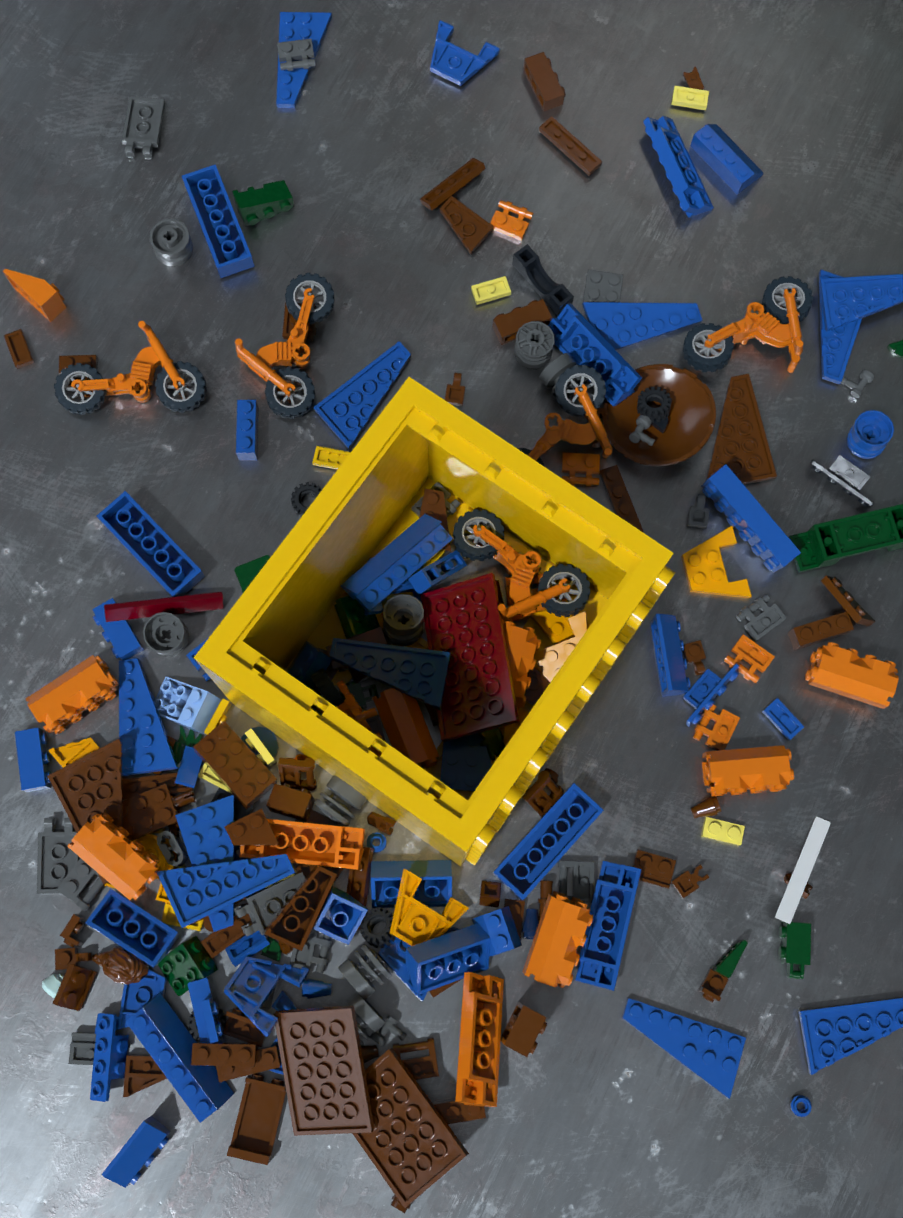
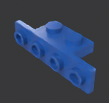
(705, 690)
(205, 1011)
(108, 1057)

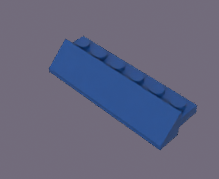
(678, 165)
(588, 347)
(397, 562)
(607, 934)
(171, 1049)

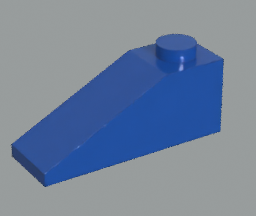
(437, 572)

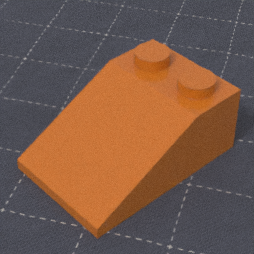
(38, 293)

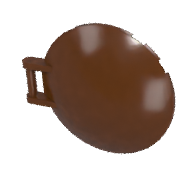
(689, 419)

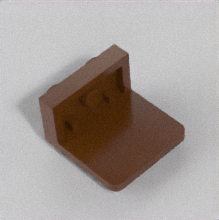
(242, 1028)

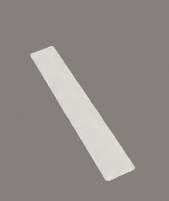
(802, 870)

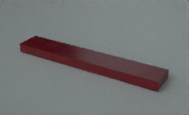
(172, 605)

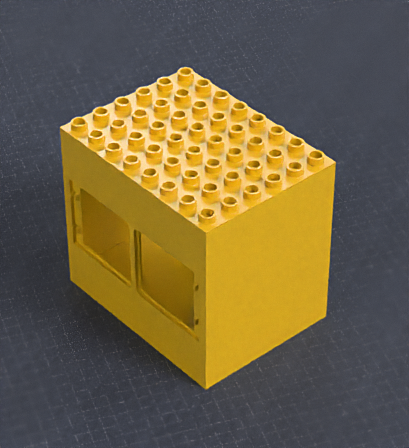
(353, 519)

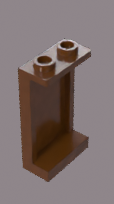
(258, 1119)

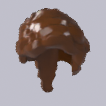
(121, 965)

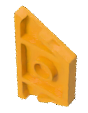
(556, 628)
(74, 751)

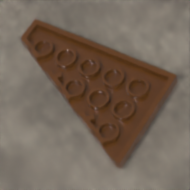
(741, 436)
(92, 786)

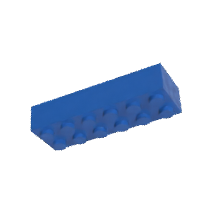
(218, 221)
(750, 519)
(150, 545)
(548, 842)

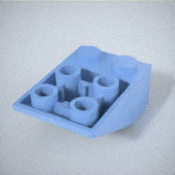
(186, 704)

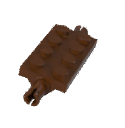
(153, 810)

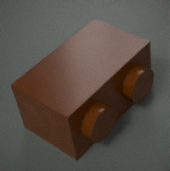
(291, 802)

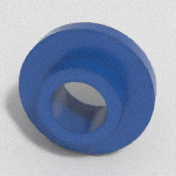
(376, 835)
(806, 1108)

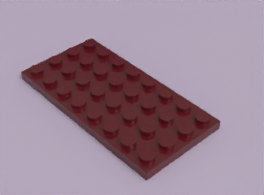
(479, 677)

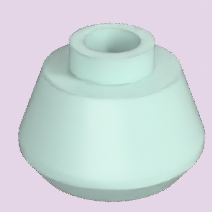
(52, 983)

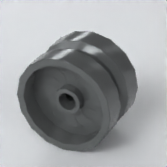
(171, 242)

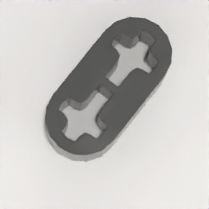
(167, 851)

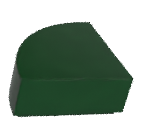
(896, 348)
(272, 950)

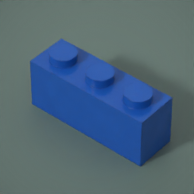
(247, 430)
(118, 633)
(33, 759)

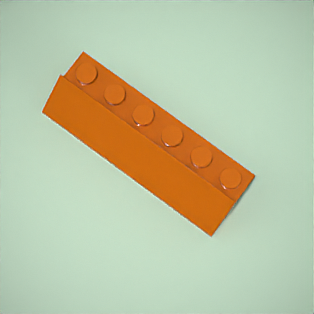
(312, 844)
(479, 1040)

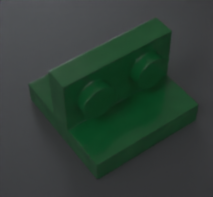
(353, 617)

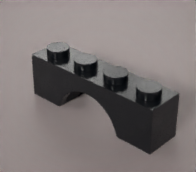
(530, 267)

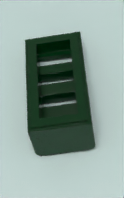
(729, 962)

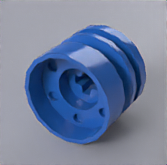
(870, 425)

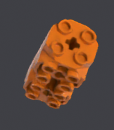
(521, 648)
(852, 676)
(72, 693)
(406, 727)
(747, 770)
(115, 856)
(557, 939)

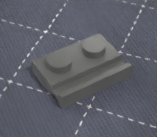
(82, 1048)

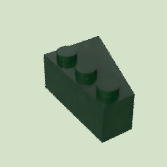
(263, 202)

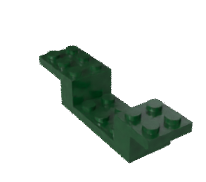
(849, 536)

